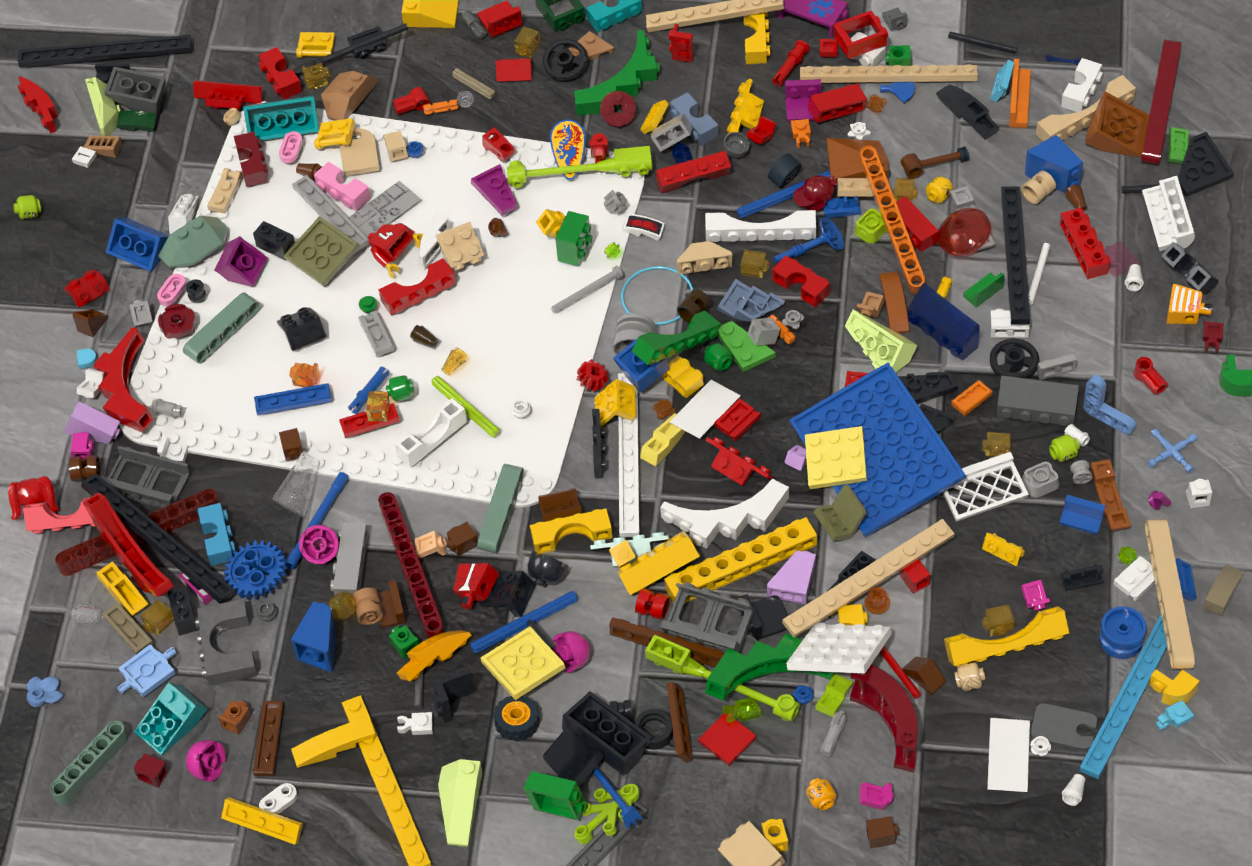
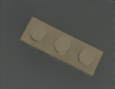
(127, 628)

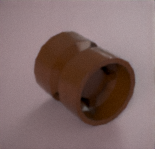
(83, 468)

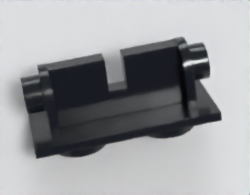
(1082, 577)

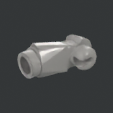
(166, 408)

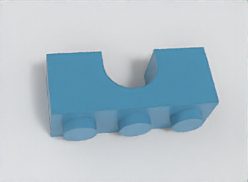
(213, 521)

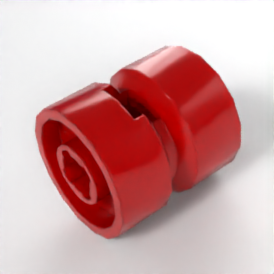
(659, 605)

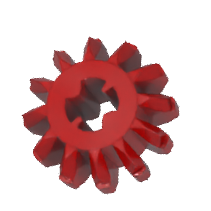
(592, 375)

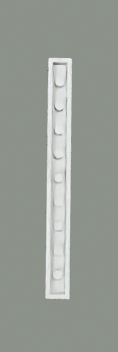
(628, 472)

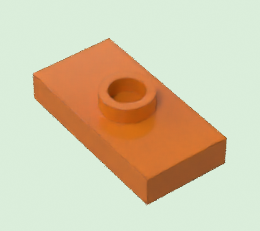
(971, 398)

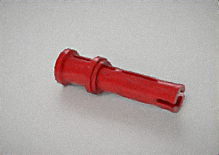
(794, 57)

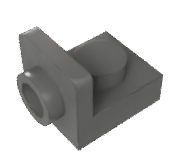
(895, 19)

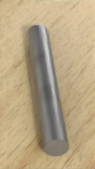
(418, 691)

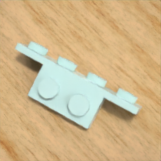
(638, 545)

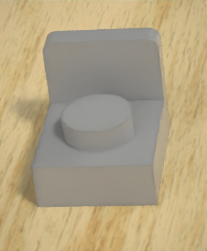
(141, 313)

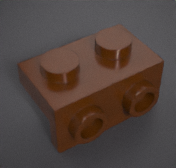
(559, 504)

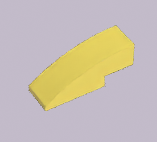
(662, 442)

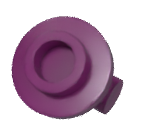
(1158, 499)

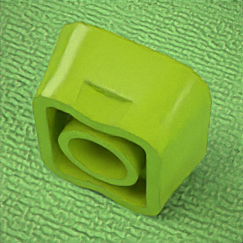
(870, 226)

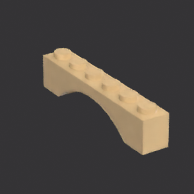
(1069, 124)

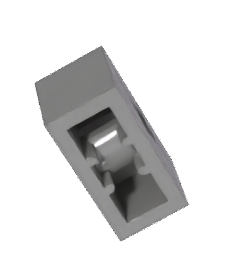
(671, 132)

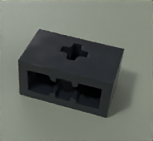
(273, 239)
(182, 610)

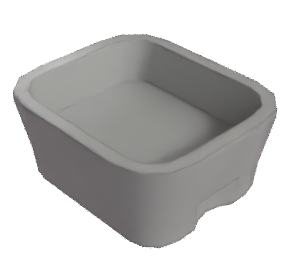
(1040, 480)

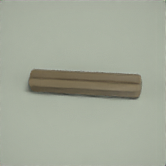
(474, 83)

